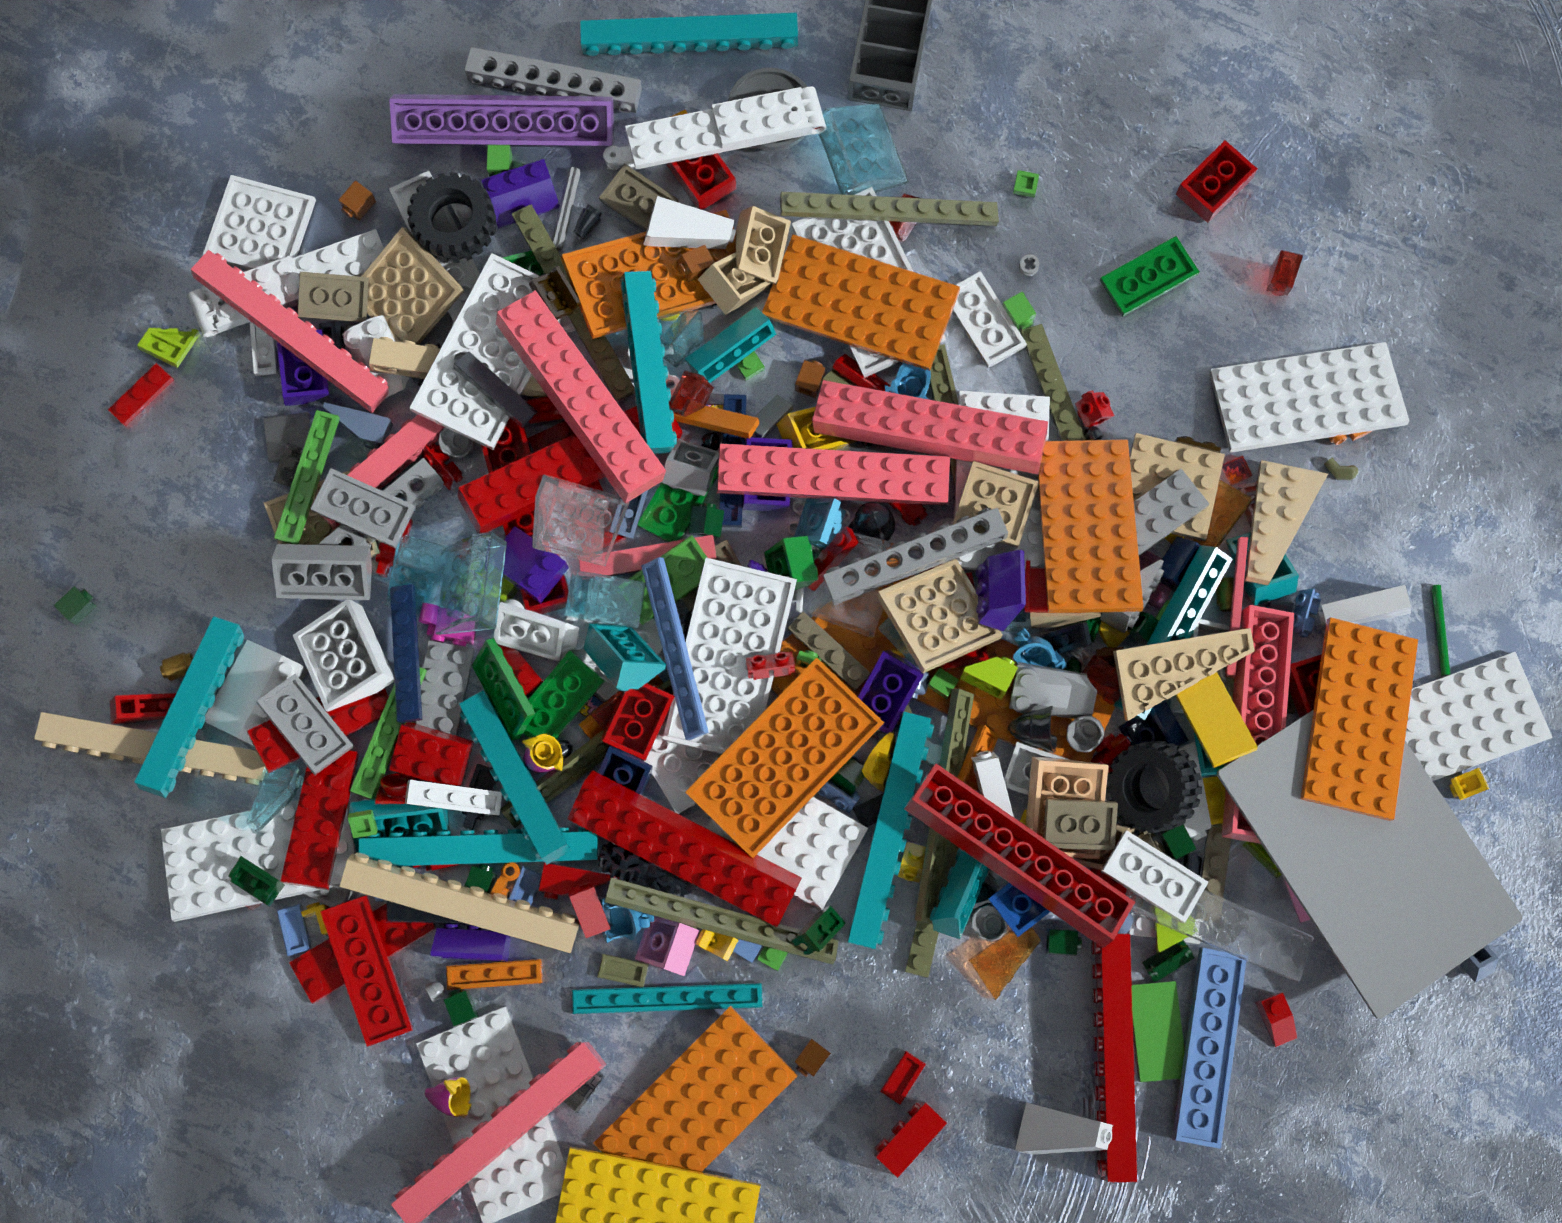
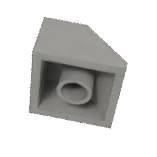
(690, 467)

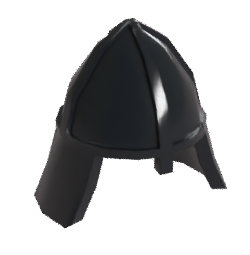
(873, 521)
(1034, 729)

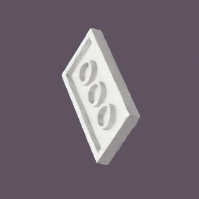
(986, 321)
(1154, 876)

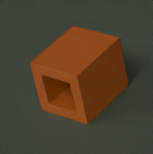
(356, 201)
(695, 263)
(810, 378)

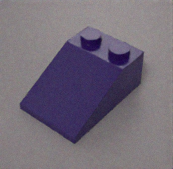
(531, 568)

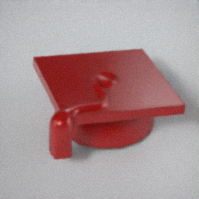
(393, 789)

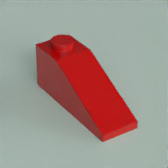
(522, 670)
(139, 707)
(558, 879)

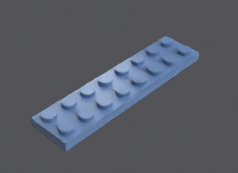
(1209, 1048)

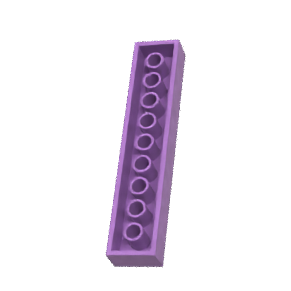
(502, 119)

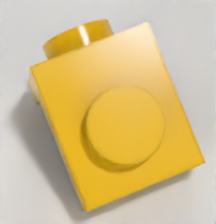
(1468, 784)
(912, 862)
(314, 909)
(716, 943)

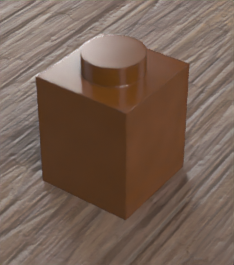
(811, 1058)

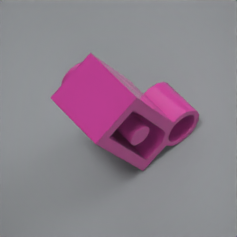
(429, 616)

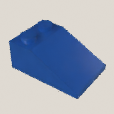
(1017, 909)

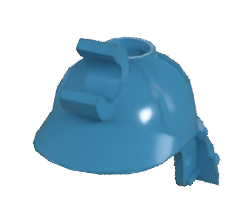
(910, 381)
(1036, 651)
(623, 921)

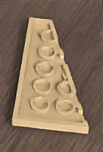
(1279, 509)
(1167, 668)

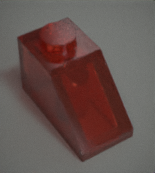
(1283, 273)
(690, 394)

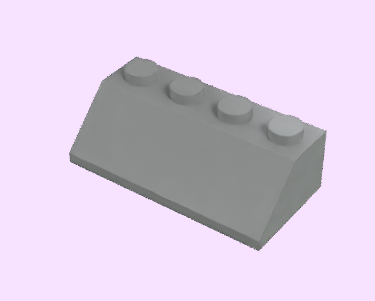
(322, 572)

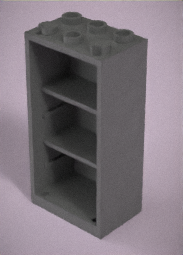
(889, 52)

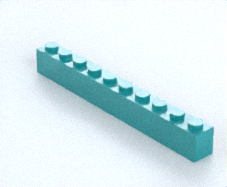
(689, 33)
(889, 831)
(470, 847)

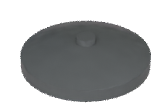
(763, 82)

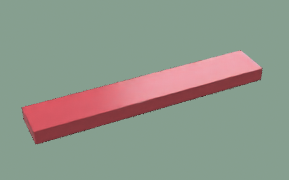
(631, 559)
(1237, 594)

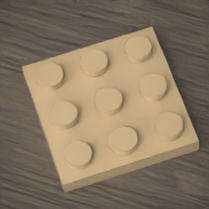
(1002, 490)

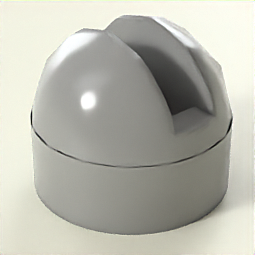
(435, 991)

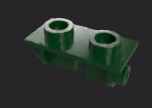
(1168, 960)

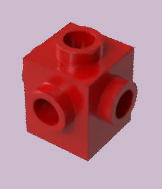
(1094, 408)

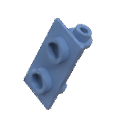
(1306, 602)
(839, 797)

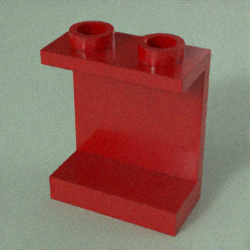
(1035, 589)

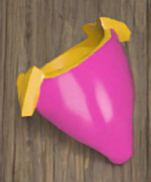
(543, 753)
(451, 1097)

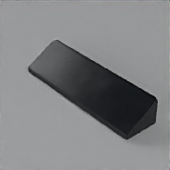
(494, 389)
(403, 914)

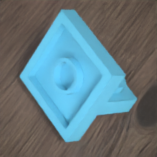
(820, 521)

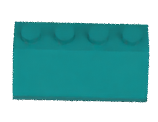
(622, 655)
(402, 819)
(959, 895)

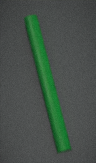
(1441, 630)

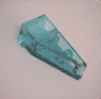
(274, 794)

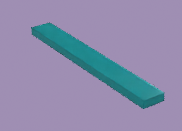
(666, 998)

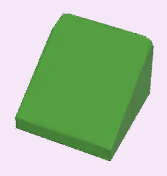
(943, 683)

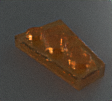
(1227, 510)
(1002, 959)

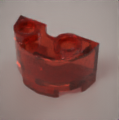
(1104, 679)

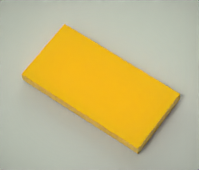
(1216, 721)

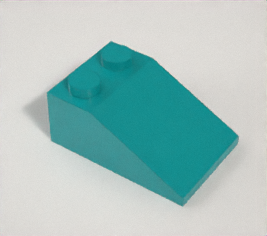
(1282, 583)

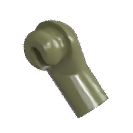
(1341, 472)

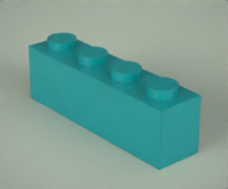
(731, 345)

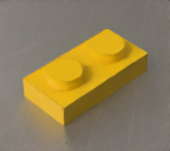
(1215, 798)

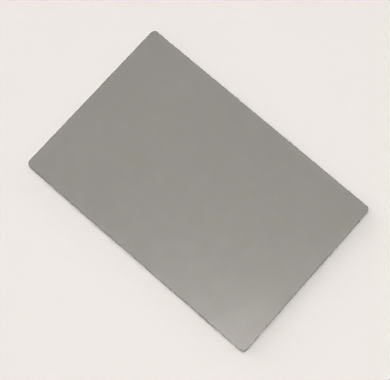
(1386, 895)

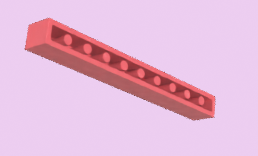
(290, 331)

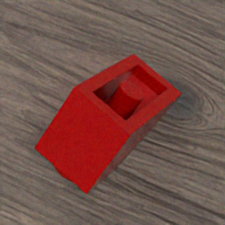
(1277, 1018)

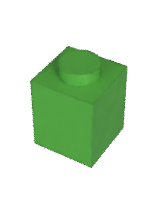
(498, 159)
(1020, 311)

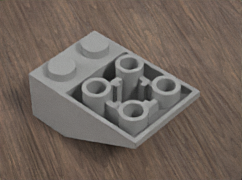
(1149, 581)

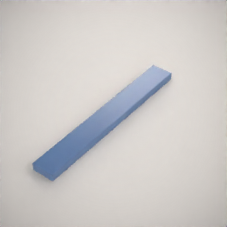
(674, 649)

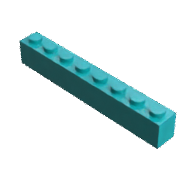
(647, 361)
(1189, 600)
(189, 707)
(515, 778)

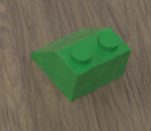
(793, 559)

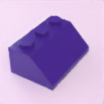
(521, 188)
(299, 380)
(766, 503)
(1001, 589)
(890, 688)
(470, 944)

